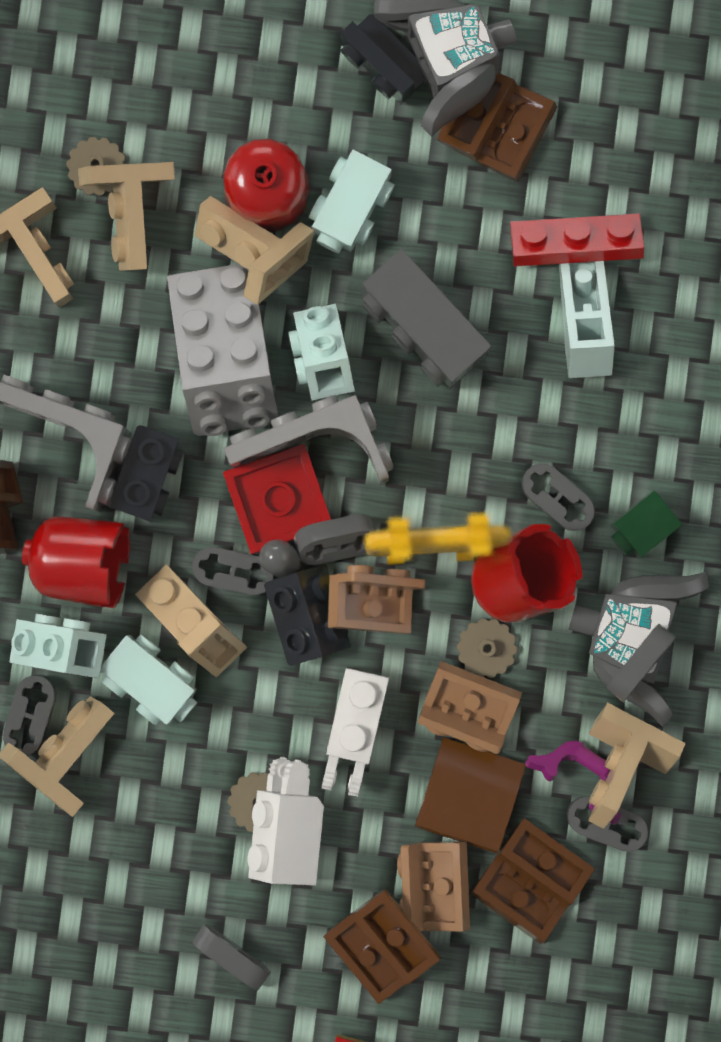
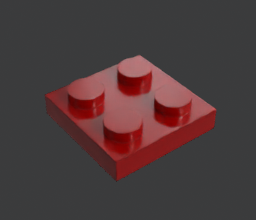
(276, 496)

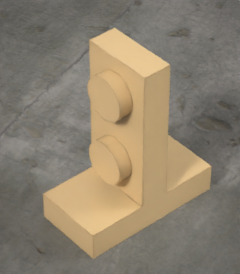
(126, 205)
(33, 244)
(253, 247)
(190, 621)
(631, 743)
(60, 753)

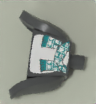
(452, 49)
(626, 621)

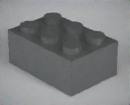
(423, 320)

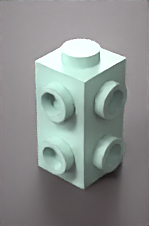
(345, 213)
(323, 352)
(58, 648)
(159, 689)

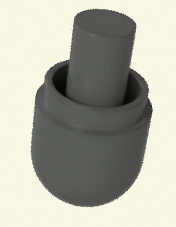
(280, 558)

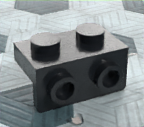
(384, 57)
(144, 473)
(301, 615)

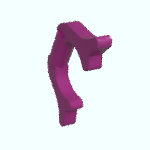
(571, 751)

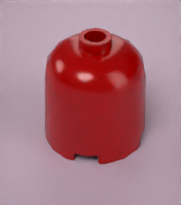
(268, 203)
(78, 560)
(527, 575)

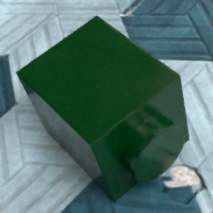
(644, 526)

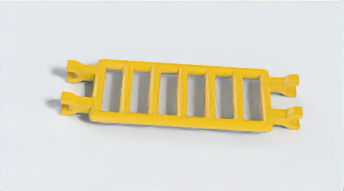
(466, 541)

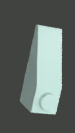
(586, 319)

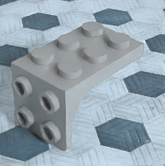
(221, 351)
(328, 417)
(108, 439)

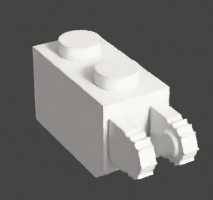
(355, 725)
(286, 827)

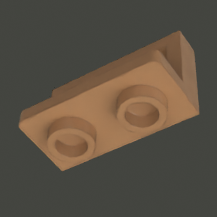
(371, 600)
(469, 708)
(435, 885)

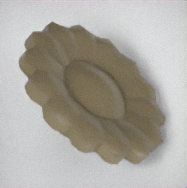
(93, 153)
(487, 648)
(244, 798)

